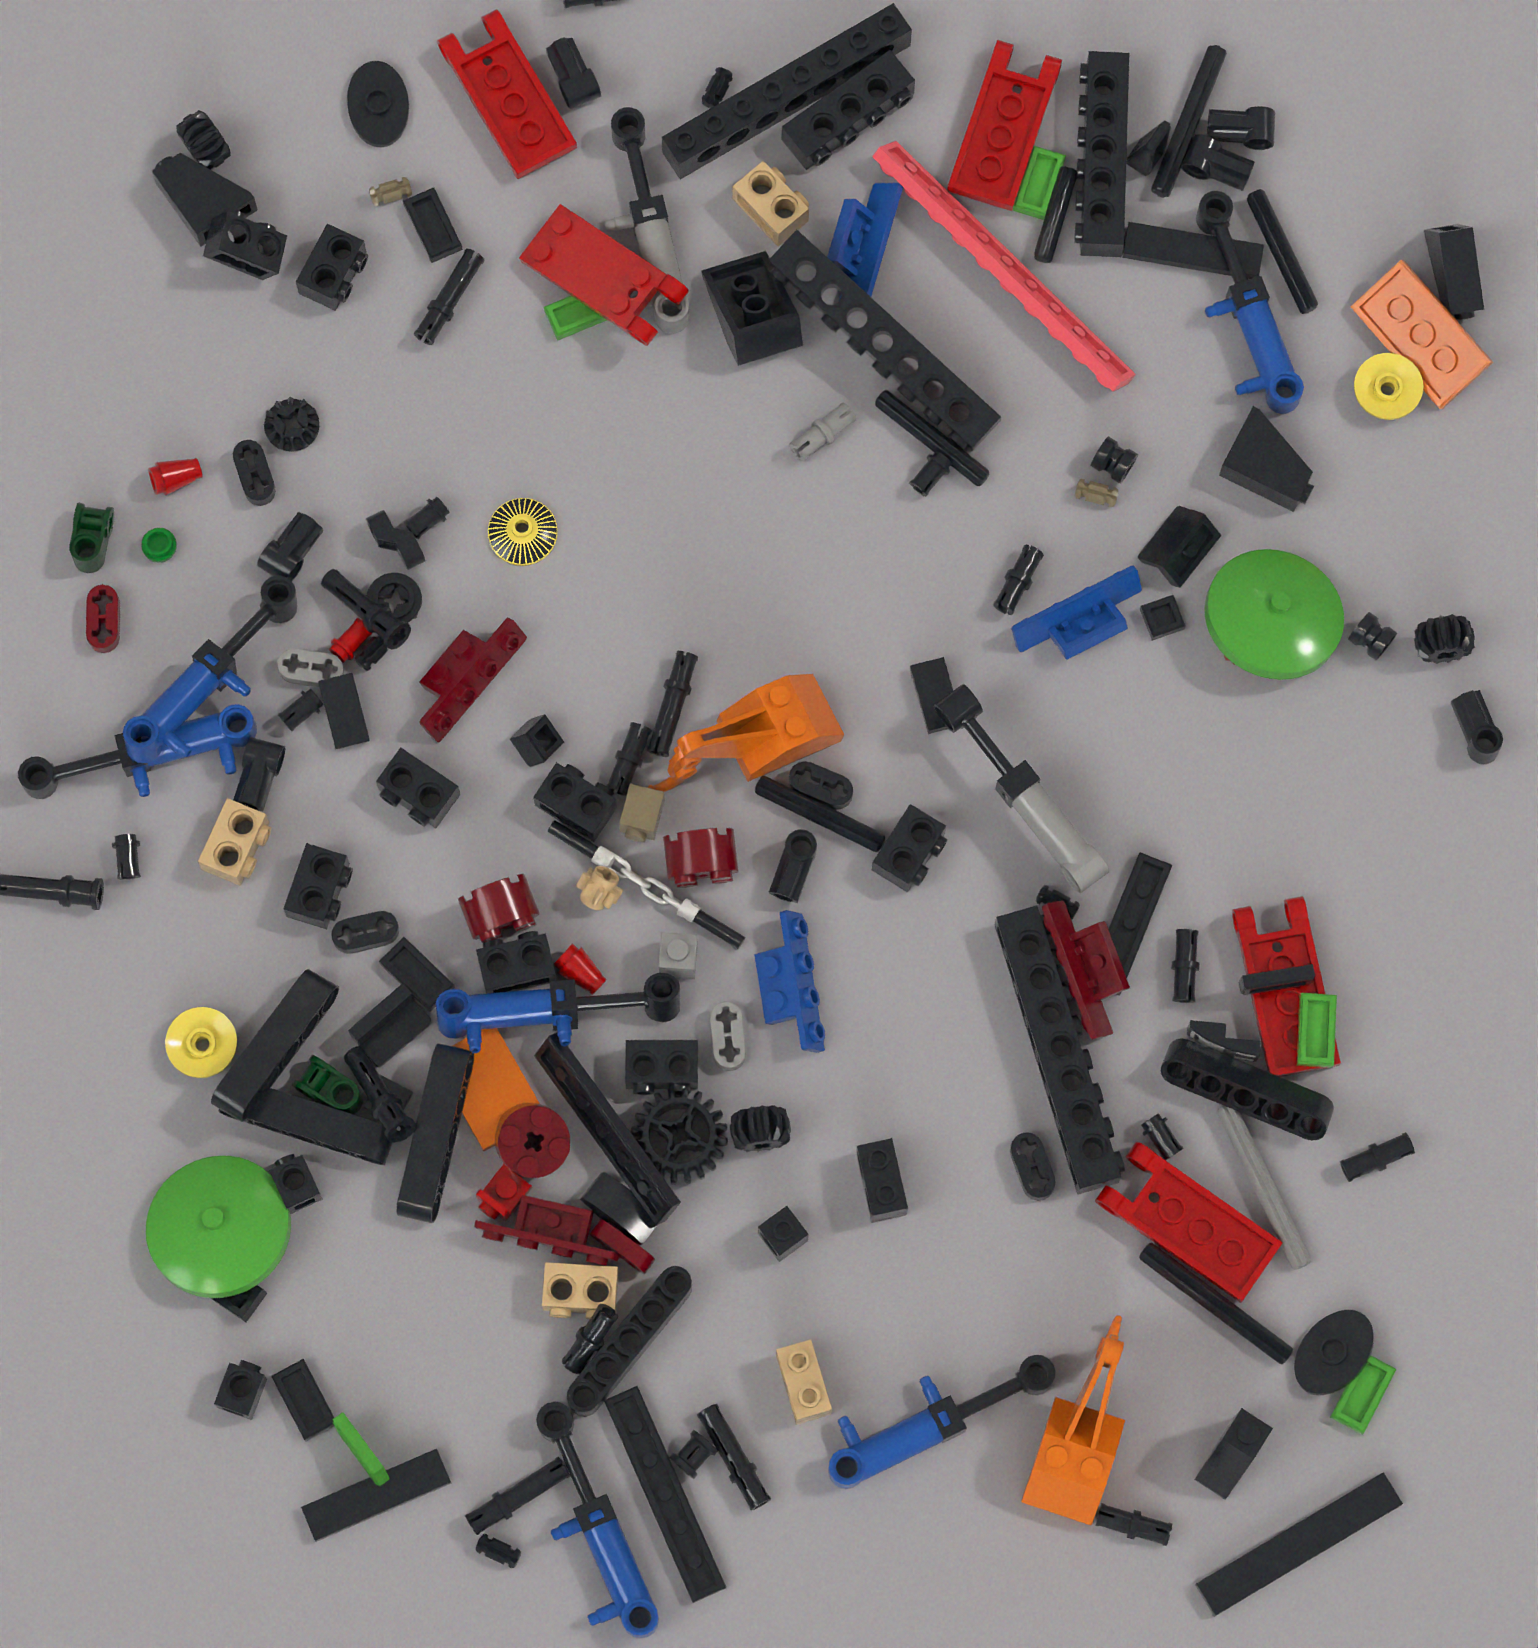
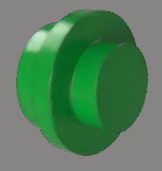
(159, 545)

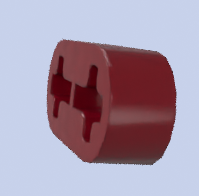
(111, 619)
(619, 1243)

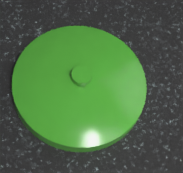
(1274, 614)
(218, 1227)

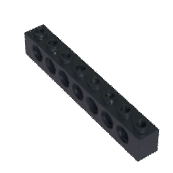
(784, 91)
(799, 252)
(1086, 1172)

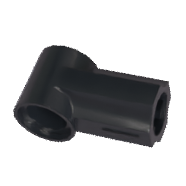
(575, 80)
(1251, 127)
(1208, 160)
(287, 553)
(1477, 724)
(261, 763)
(793, 869)

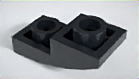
(618, 1205)

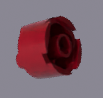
(701, 856)
(498, 908)
(552, 1145)

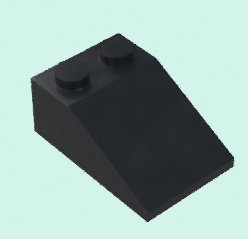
(752, 308)

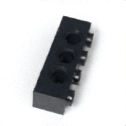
(882, 74)

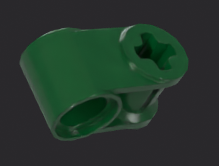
(90, 530)
(324, 1083)

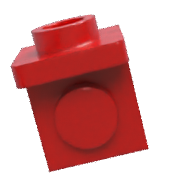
(502, 1194)

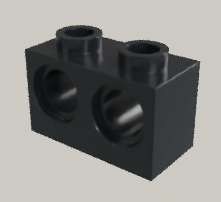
(244, 251)
(324, 265)
(423, 782)
(569, 808)
(902, 845)
(309, 885)
(518, 973)
(661, 1055)
(881, 1180)

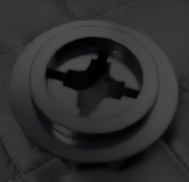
(296, 438)
(407, 589)

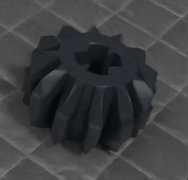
(203, 140)
(1444, 639)
(760, 1128)

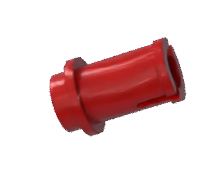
(349, 641)

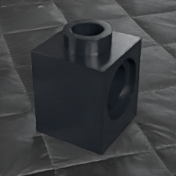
(301, 1197)
(783, 1233)
(245, 1405)

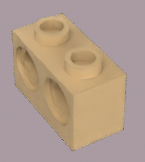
(763, 207)
(225, 840)
(581, 1280)
(803, 1382)

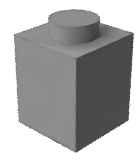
(678, 954)

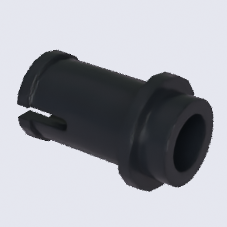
(931, 473)
(427, 517)
(301, 709)
(127, 856)
(1161, 1136)

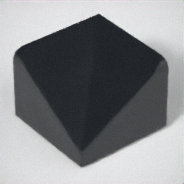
(536, 740)

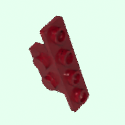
(465, 673)
(1089, 964)
(552, 1225)

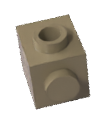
(641, 813)

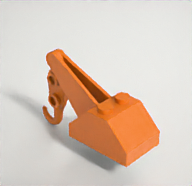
(761, 731)
(1078, 1445)

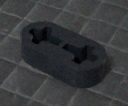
(261, 470)
(824, 778)
(362, 924)
(1040, 1163)

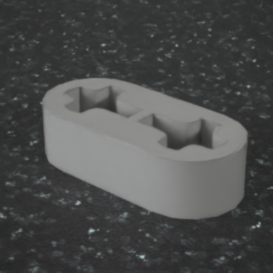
(311, 660)
(719, 1036)

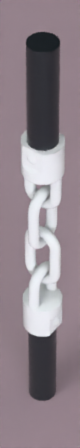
(686, 909)

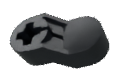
(395, 539)

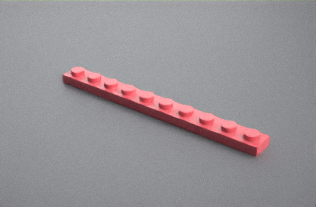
(1010, 272)

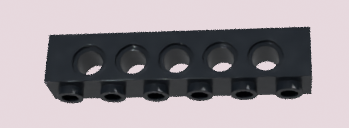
(1111, 71)

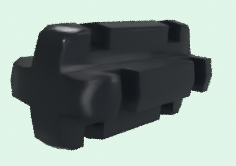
(717, 87)
(371, 652)
(1047, 896)
(498, 1550)

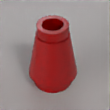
(173, 475)
(577, 965)

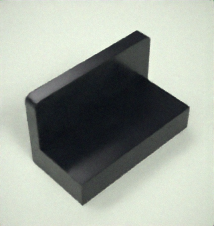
(1180, 544)
(390, 1026)

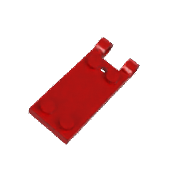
(510, 98)
(1002, 130)
(599, 272)
(1279, 1009)
(1193, 1225)

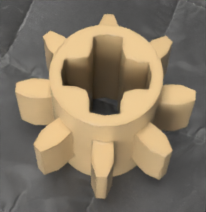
(599, 888)

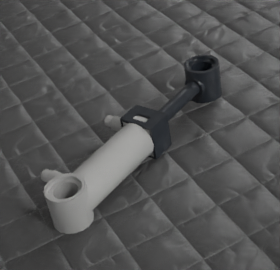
(648, 219)
(1022, 790)

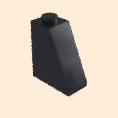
(199, 193)
(1455, 269)
(1267, 464)
(1233, 1453)

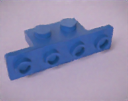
(864, 233)
(1081, 618)
(789, 985)

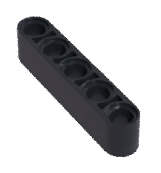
(274, 1045)
(1247, 1089)
(321, 1126)
(435, 1133)
(633, 1323)

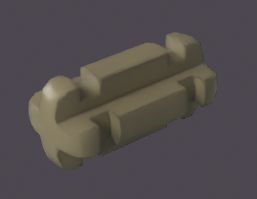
(390, 191)
(1096, 493)

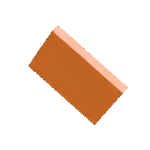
(493, 1087)

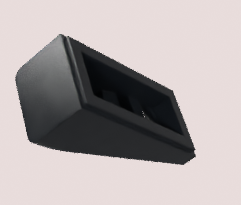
(1149, 149)

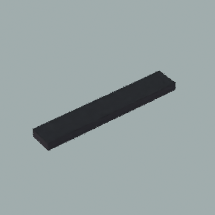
(607, 1129)
(665, 1494)
(1298, 1544)

